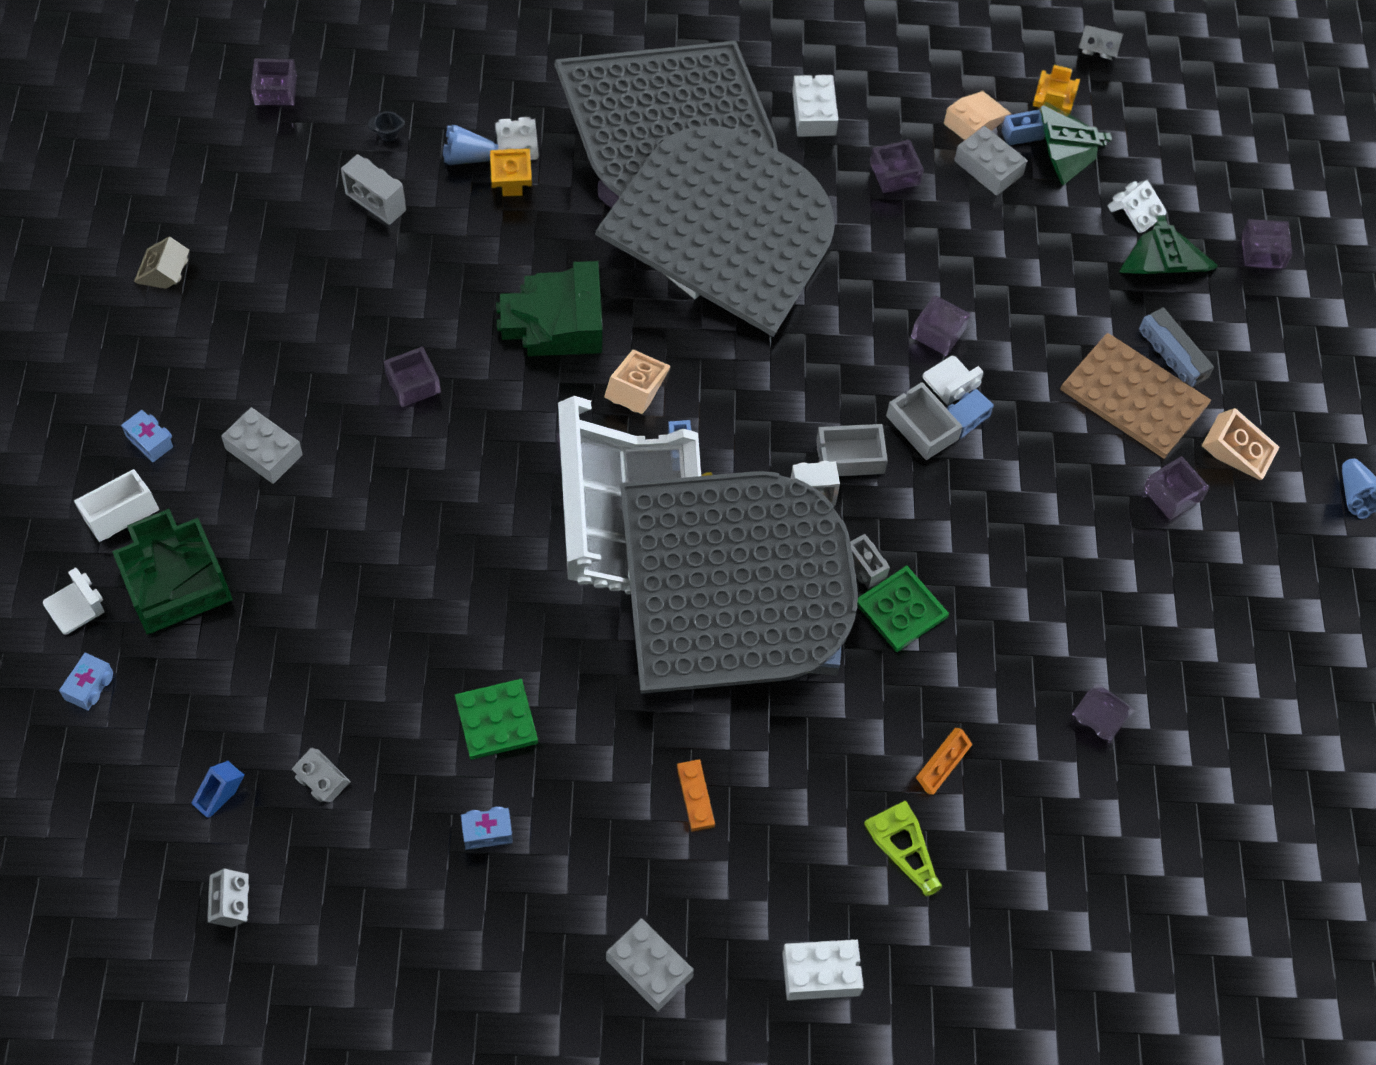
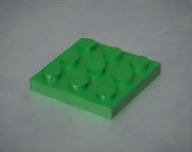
(901, 608)
(496, 719)

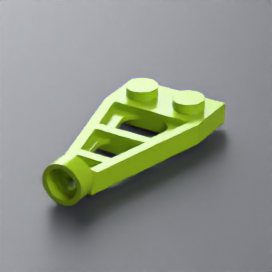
(893, 821)

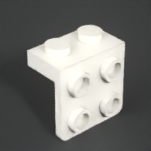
(517, 135)
(1140, 204)
(952, 379)
(74, 604)

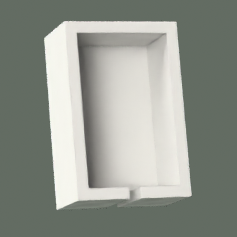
(815, 105)
(116, 505)
(822, 970)

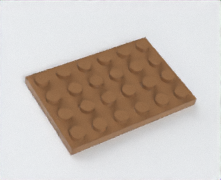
(1135, 395)

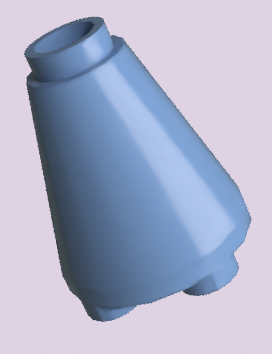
(466, 147)
(1359, 488)

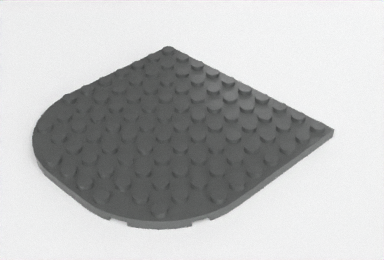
(641, 97)
(726, 221)
(735, 579)

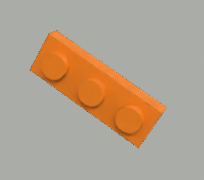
(944, 761)
(695, 795)

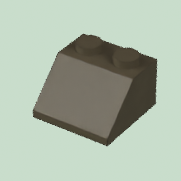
(162, 264)

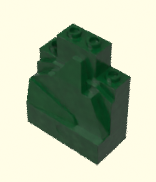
(555, 312)
(170, 571)

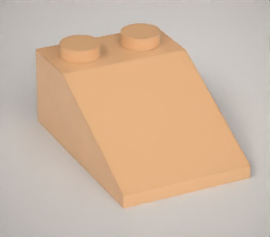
(973, 113)
(636, 381)
(1240, 444)

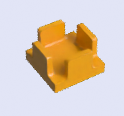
(1057, 89)
(511, 170)

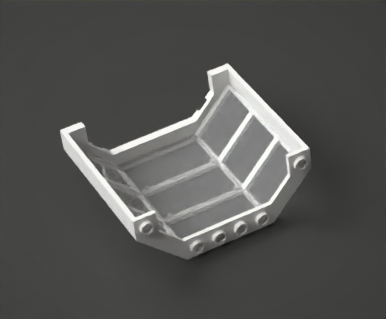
(592, 469)

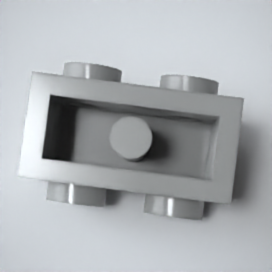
(1101, 38)
(868, 563)
(320, 776)
(228, 898)

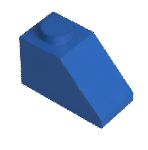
(217, 788)

